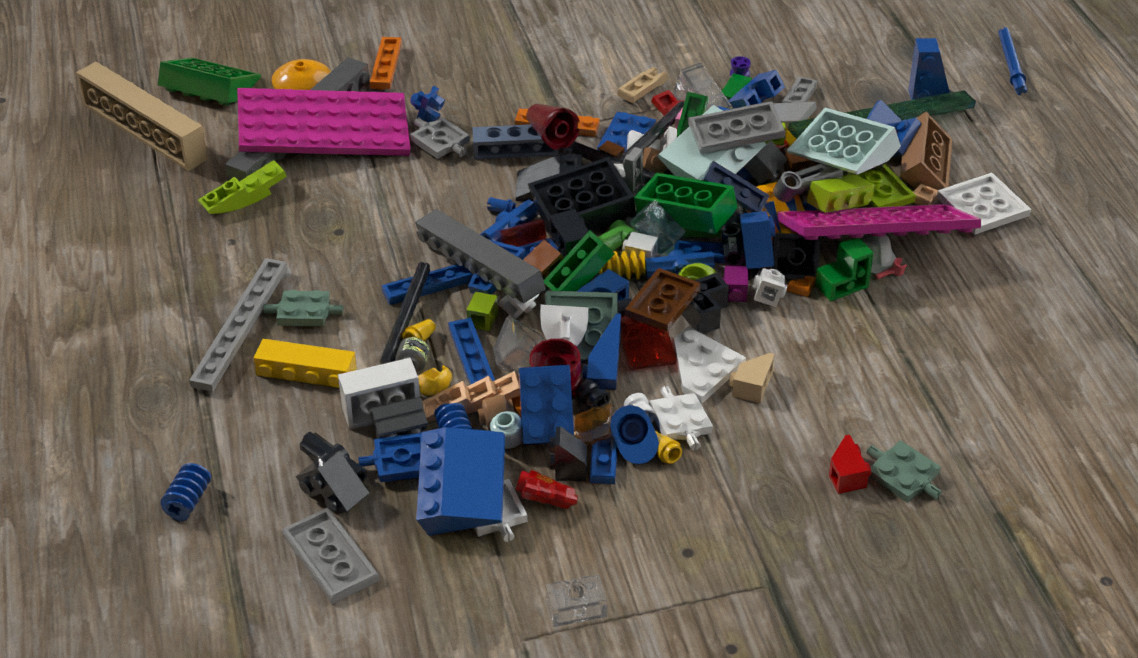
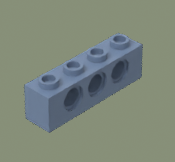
(509, 142)

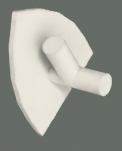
(564, 322)

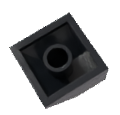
(795, 255)

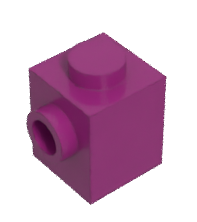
(737, 280)

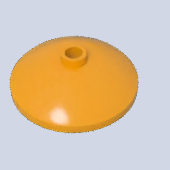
(299, 74)

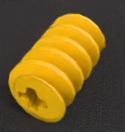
(626, 264)

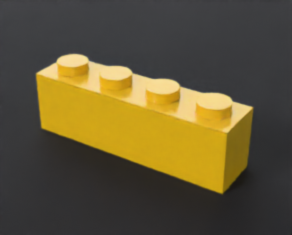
(302, 362)

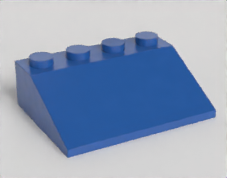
(460, 479)

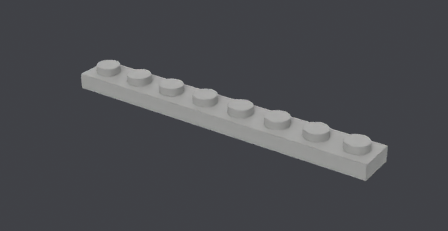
(238, 325)

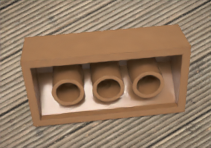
(927, 156)

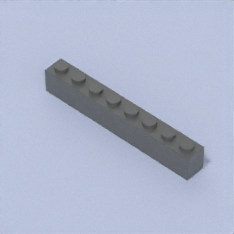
(480, 256)

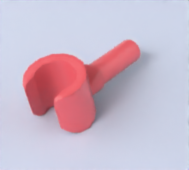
(896, 269)

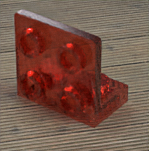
(645, 345)

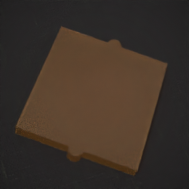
(594, 424)

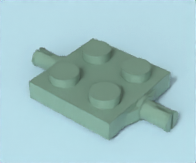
(303, 308)
(904, 471)

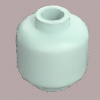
(511, 425)

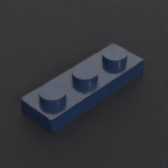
(746, 194)

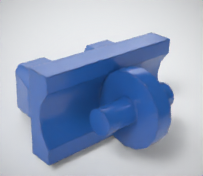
(427, 103)

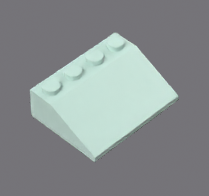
(846, 142)
(685, 160)

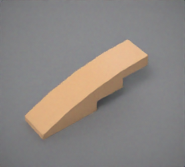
(473, 395)

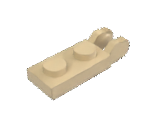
(642, 84)

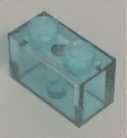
(656, 222)

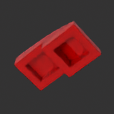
(665, 101)

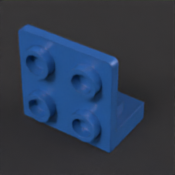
(905, 129)

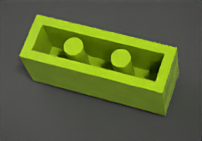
(840, 193)

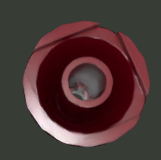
(554, 125)

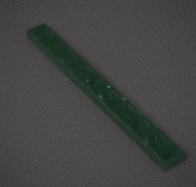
(908, 109)

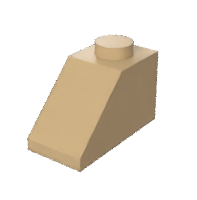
(752, 378)

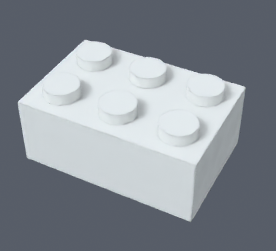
(376, 387)

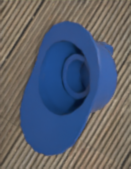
(634, 434)

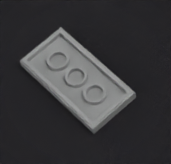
(736, 127)
(330, 555)

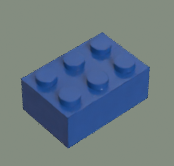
(545, 402)

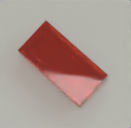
(524, 233)

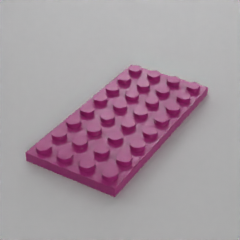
(322, 122)
(879, 221)

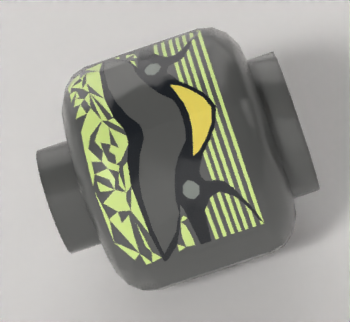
(414, 349)

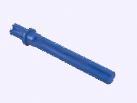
(1017, 77)

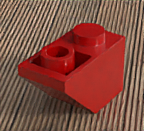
(848, 468)

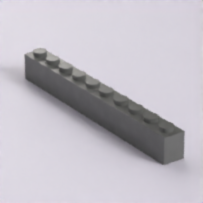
(347, 76)

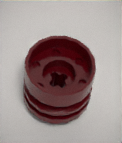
(559, 352)

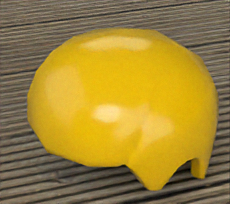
(433, 381)

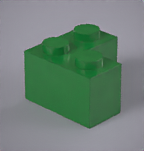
(848, 273)

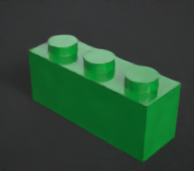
(580, 264)

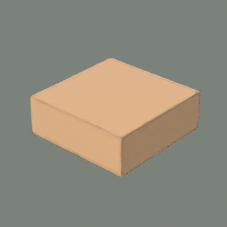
(925, 195)

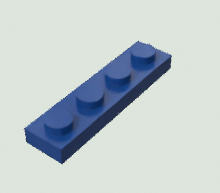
(470, 350)

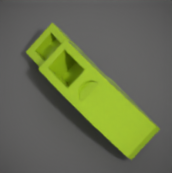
(237, 195)

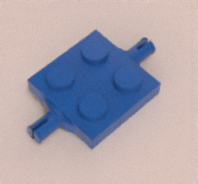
(395, 457)

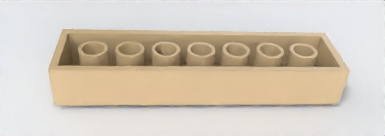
(143, 116)

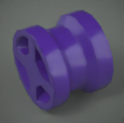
(740, 65)

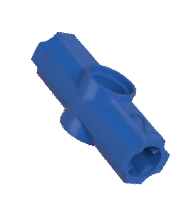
(522, 214)
(677, 261)

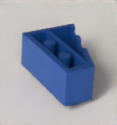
(927, 70)
(757, 241)

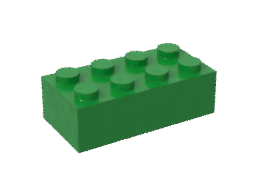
(689, 201)

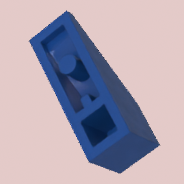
(604, 357)

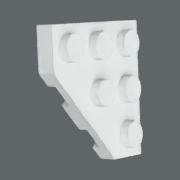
(703, 363)

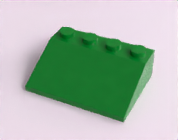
(205, 79)

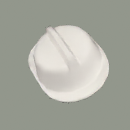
(883, 255)

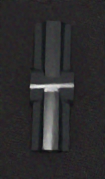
(733, 240)
(318, 447)

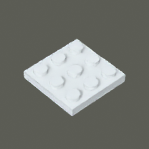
(986, 199)

